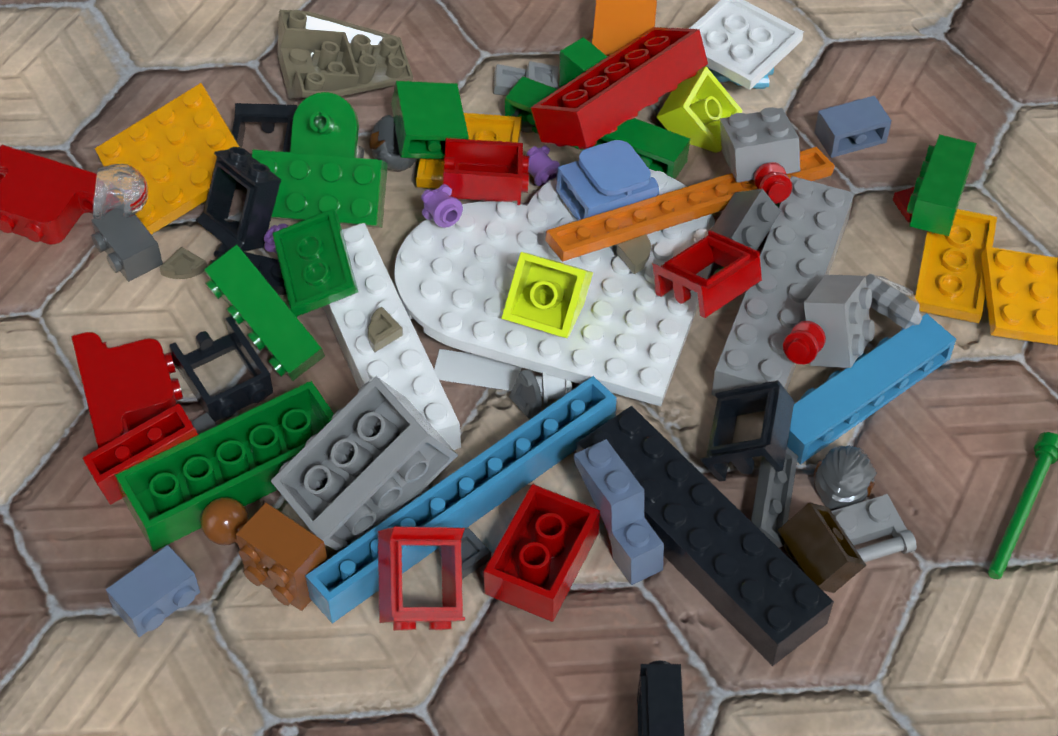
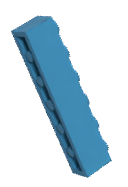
(867, 386)

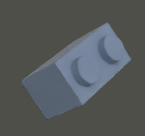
(852, 126)
(153, 591)

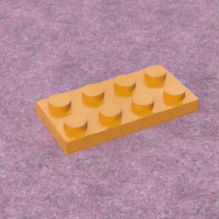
(952, 269)

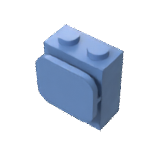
(605, 180)

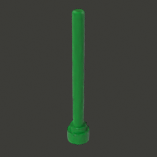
(1046, 453)

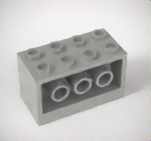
(363, 465)

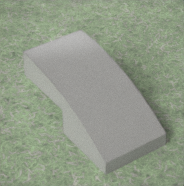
(507, 77)

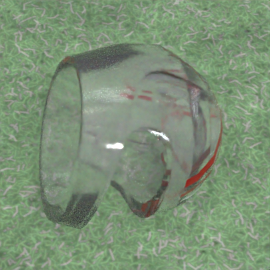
(119, 188)

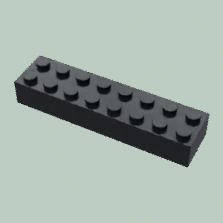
(716, 543)

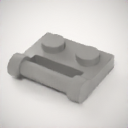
(875, 520)

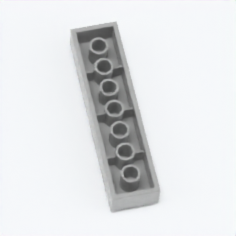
(792, 265)

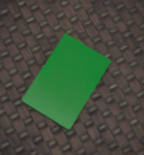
(314, 262)

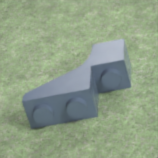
(621, 505)

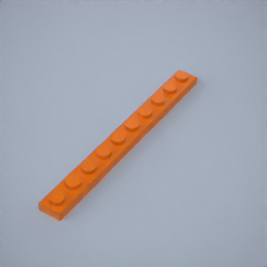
(665, 210)

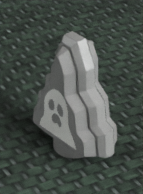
(894, 301)

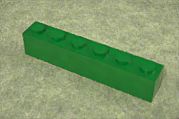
(656, 146)

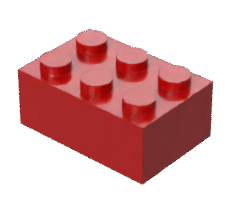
(541, 552)

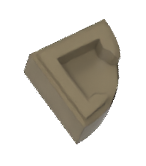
(635, 252)
(183, 265)
(383, 329)

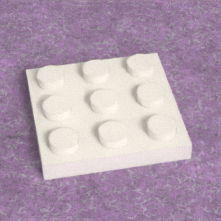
(745, 40)

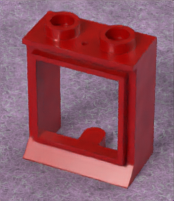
(485, 170)
(679, 273)
(390, 577)

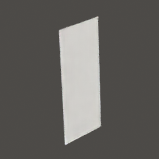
(475, 370)

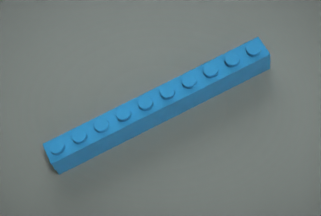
(465, 494)

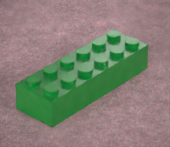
(223, 462)

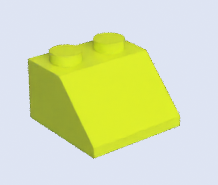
(697, 108)
(546, 294)

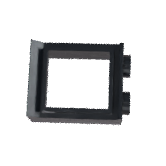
(266, 114)
(262, 186)
(237, 397)
(775, 430)
(660, 700)

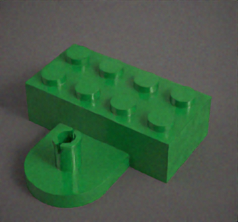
(324, 168)

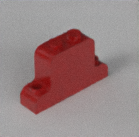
(42, 195)
(124, 383)

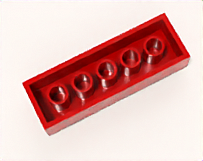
(619, 87)

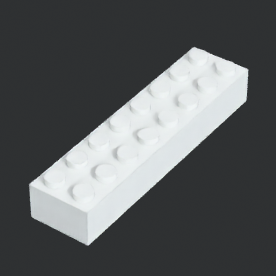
(402, 362)

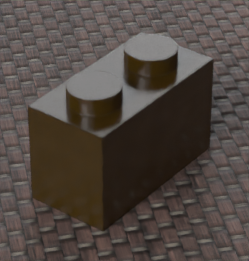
(821, 547)

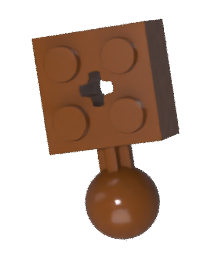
(270, 545)

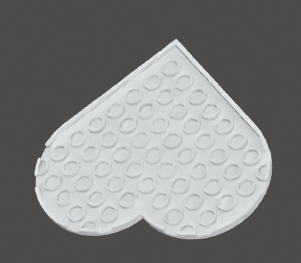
(625, 333)

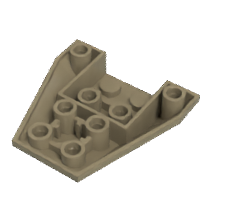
(336, 56)

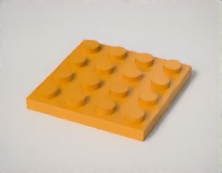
(173, 154)

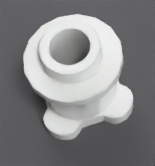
(553, 387)

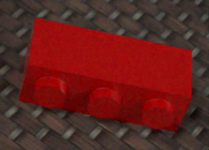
(137, 446)

